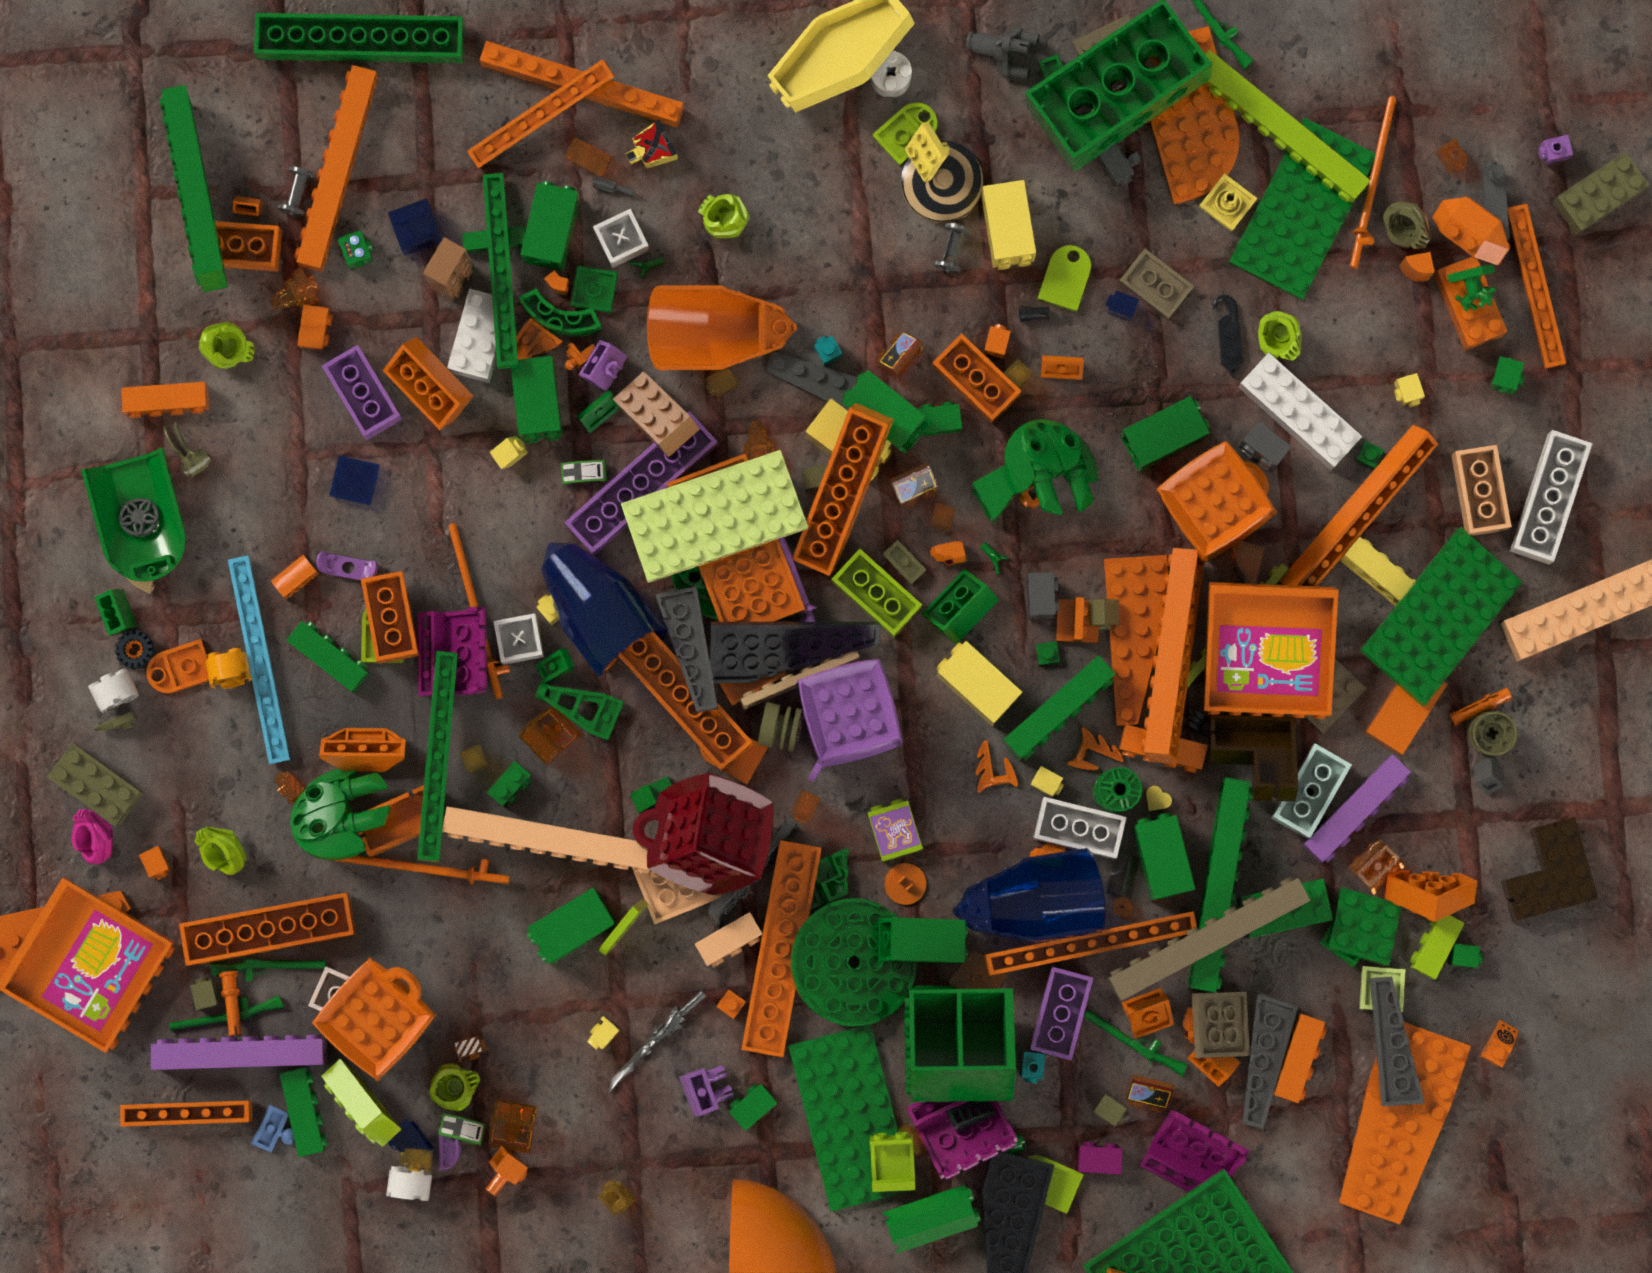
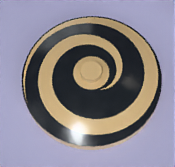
(950, 192)

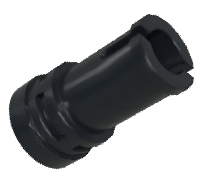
(1029, 313)

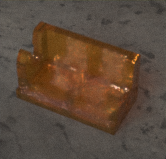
(588, 156)

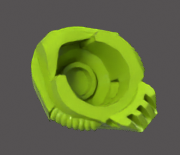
(724, 215)
(1280, 335)
(225, 345)
(227, 852)
(453, 1086)

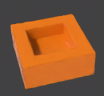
(731, 1004)

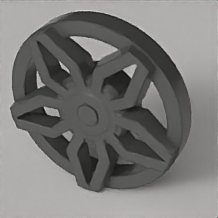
(139, 517)

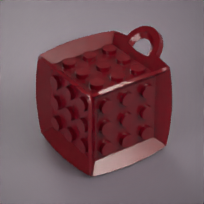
(708, 834)

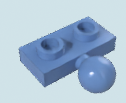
(271, 1128)

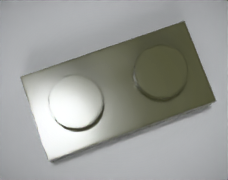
(904, 562)

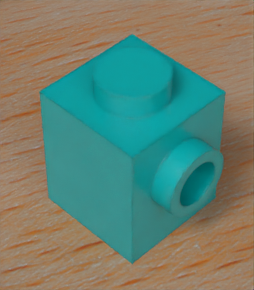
(827, 350)
(1032, 1066)

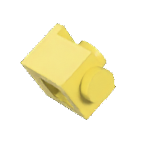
(602, 1034)

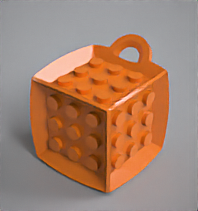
(1217, 500)
(375, 1017)

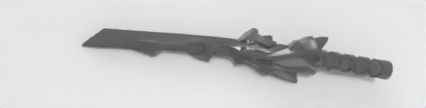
(665, 1030)

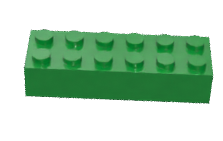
(1058, 708)

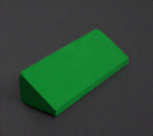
(478, 242)

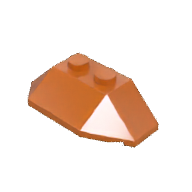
(1472, 229)
(363, 749)

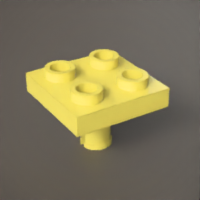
(926, 151)
(1227, 202)

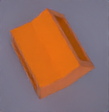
(258, 203)
(557, 284)

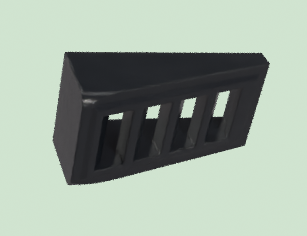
(967, 1123)

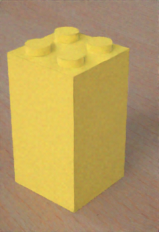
(1008, 224)
(827, 427)
(978, 682)

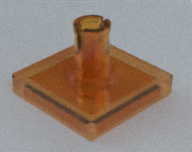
(974, 974)

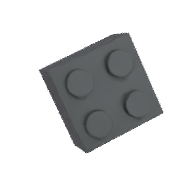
(1264, 447)
(1041, 595)

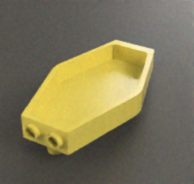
(839, 51)

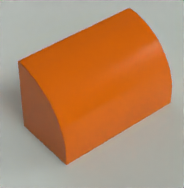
(1418, 267)
(294, 577)
(1215, 1068)

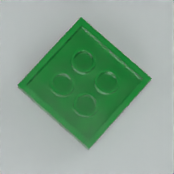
(1364, 926)

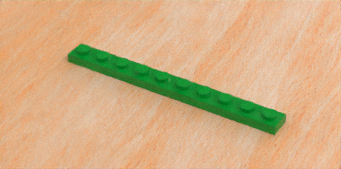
(500, 271)
(437, 756)

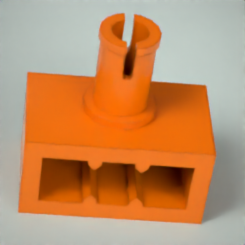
(508, 1168)

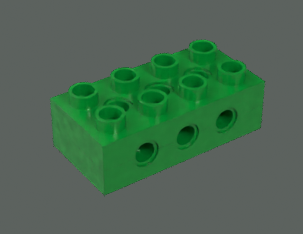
(1122, 60)

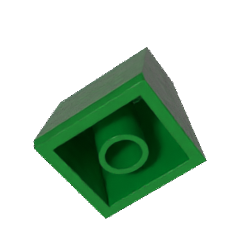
(993, 493)

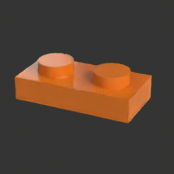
(1062, 367)

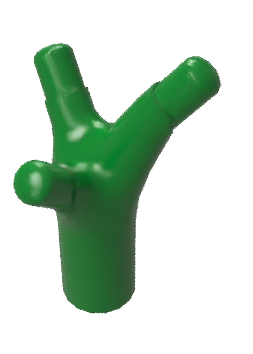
(647, 265)
(994, 556)

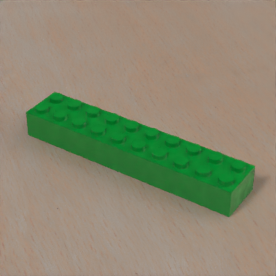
(359, 38)
(193, 189)
(1221, 875)

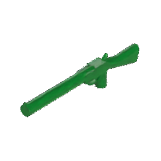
(1224, 37)
(250, 964)
(245, 1013)
(1150, 1053)

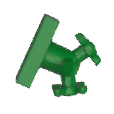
(1474, 287)

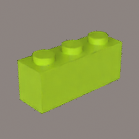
(1436, 946)

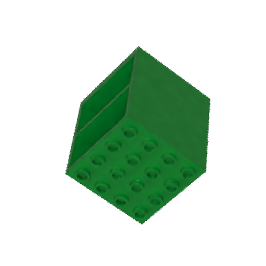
(959, 1045)

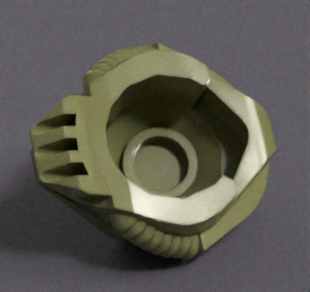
(1407, 225)

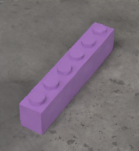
(1356, 808)

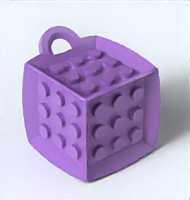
(849, 713)

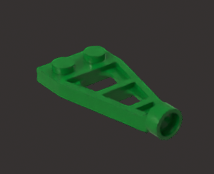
(606, 714)

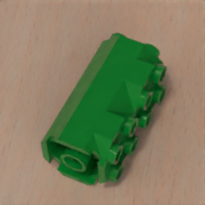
(931, 1218)

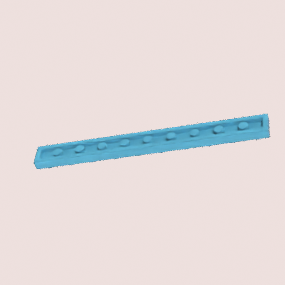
(259, 660)

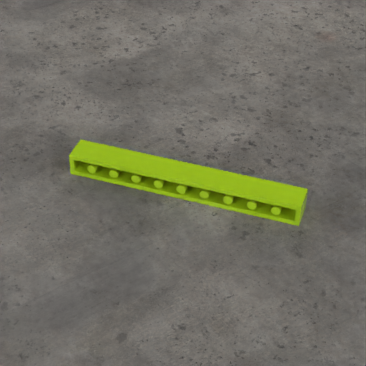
(1285, 131)

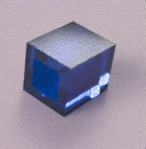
(1122, 305)

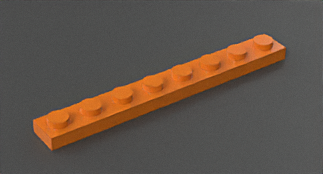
(541, 113)
(1535, 286)

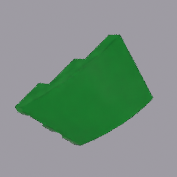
(831, 879)

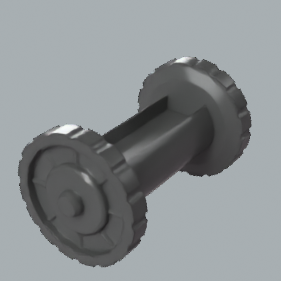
(296, 191)
(952, 247)

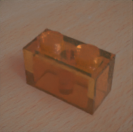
(805, 807)

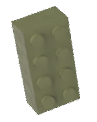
(1600, 193)
(95, 785)

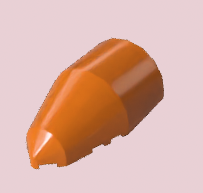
(711, 327)

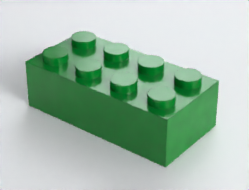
(1308, 914)

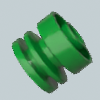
(1129, 787)

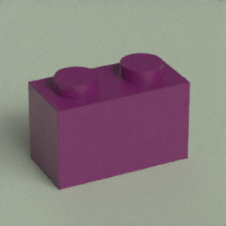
(1099, 1159)

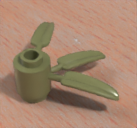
(194, 461)

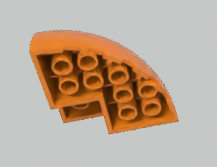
(774, 1233)

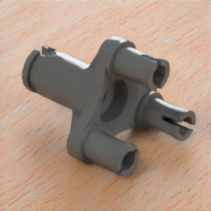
(1003, 49)

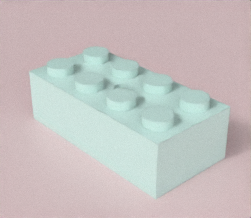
(1324, 775)

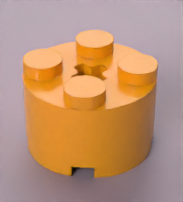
(228, 668)

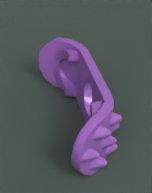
(333, 564)

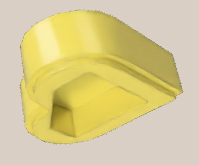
(1157, 799)

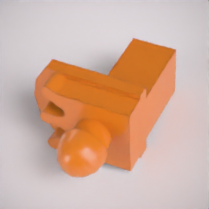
(576, 358)

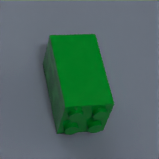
(550, 226)
(879, 397)
(537, 400)
(1165, 434)
(1163, 856)
(571, 927)
(922, 940)

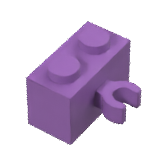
(603, 365)

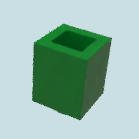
(1465, 956)

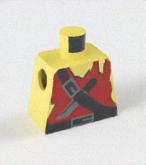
(652, 147)

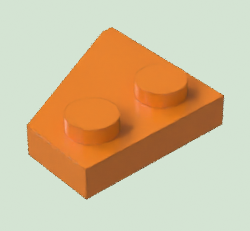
(535, 340)

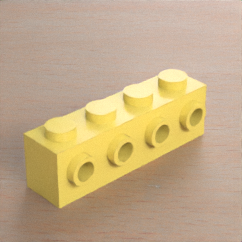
(1377, 570)

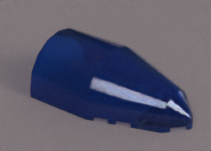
(596, 604)
(1038, 899)

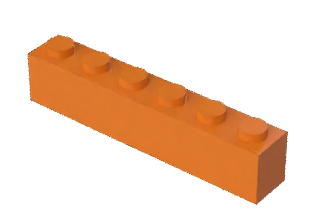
(186, 1113)

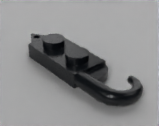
(1229, 336)

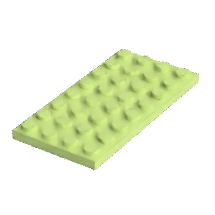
(714, 516)

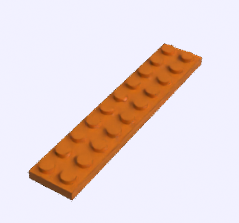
(773, 982)

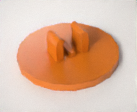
(905, 883)

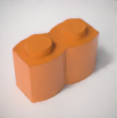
(314, 328)

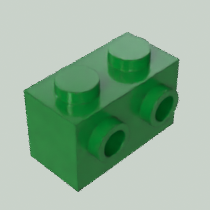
(509, 784)

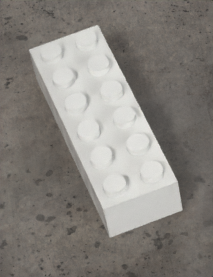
(1299, 411)
(1550, 497)

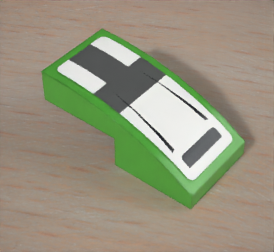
(584, 471)
(462, 1129)

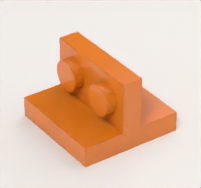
(1074, 622)
(1148, 1013)

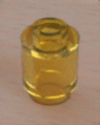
(917, 1142)

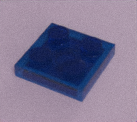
(354, 480)

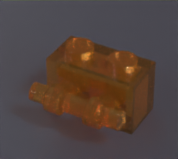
(1375, 871)

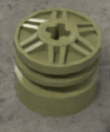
(780, 727)
(1503, 739)

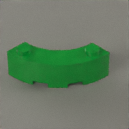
(559, 321)

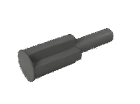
(610, 186)

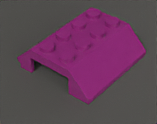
(457, 633)
(962, 1150)
(1190, 1152)

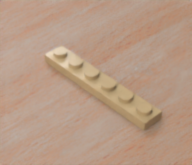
(789, 682)

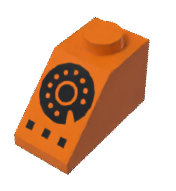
(1500, 1044)

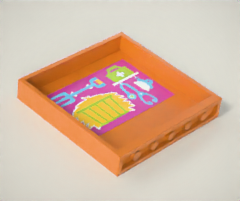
(1270, 649)
(86, 965)

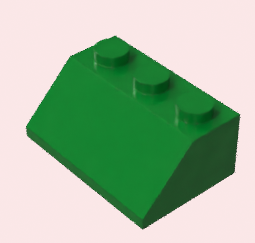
(960, 606)

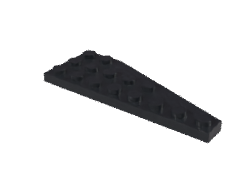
(762, 649)
(1012, 1210)

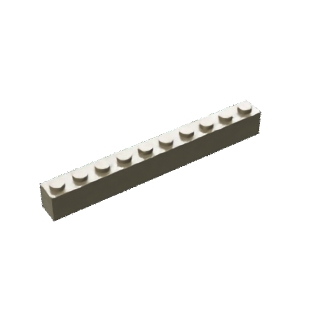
(1208, 939)

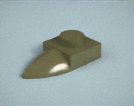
(124, 722)

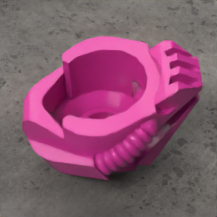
(92, 843)

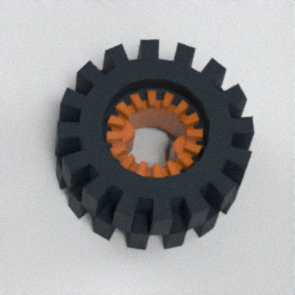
(125, 645)

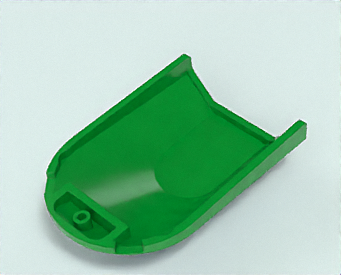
(115, 484)

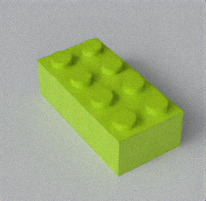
(876, 593)
(360, 1103)

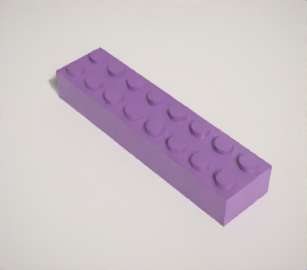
(603, 516)
(234, 1053)

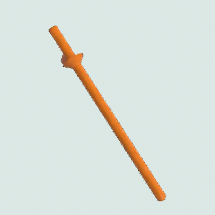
(1363, 237)
(492, 670)
(470, 874)

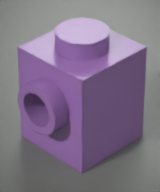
(1555, 149)

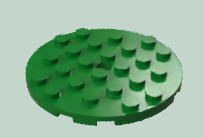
(823, 970)

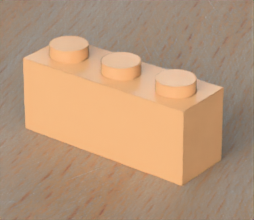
(729, 940)

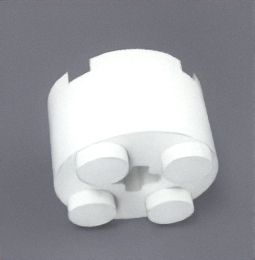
(888, 85)
(113, 690)
(409, 1184)

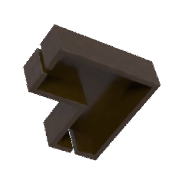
(1264, 744)
(1563, 876)

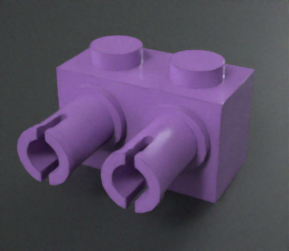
(699, 1091)

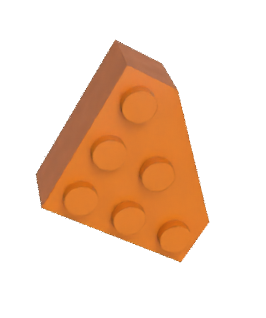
(1431, 894)

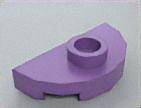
(448, 1152)

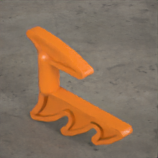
(1089, 742)
(987, 778)

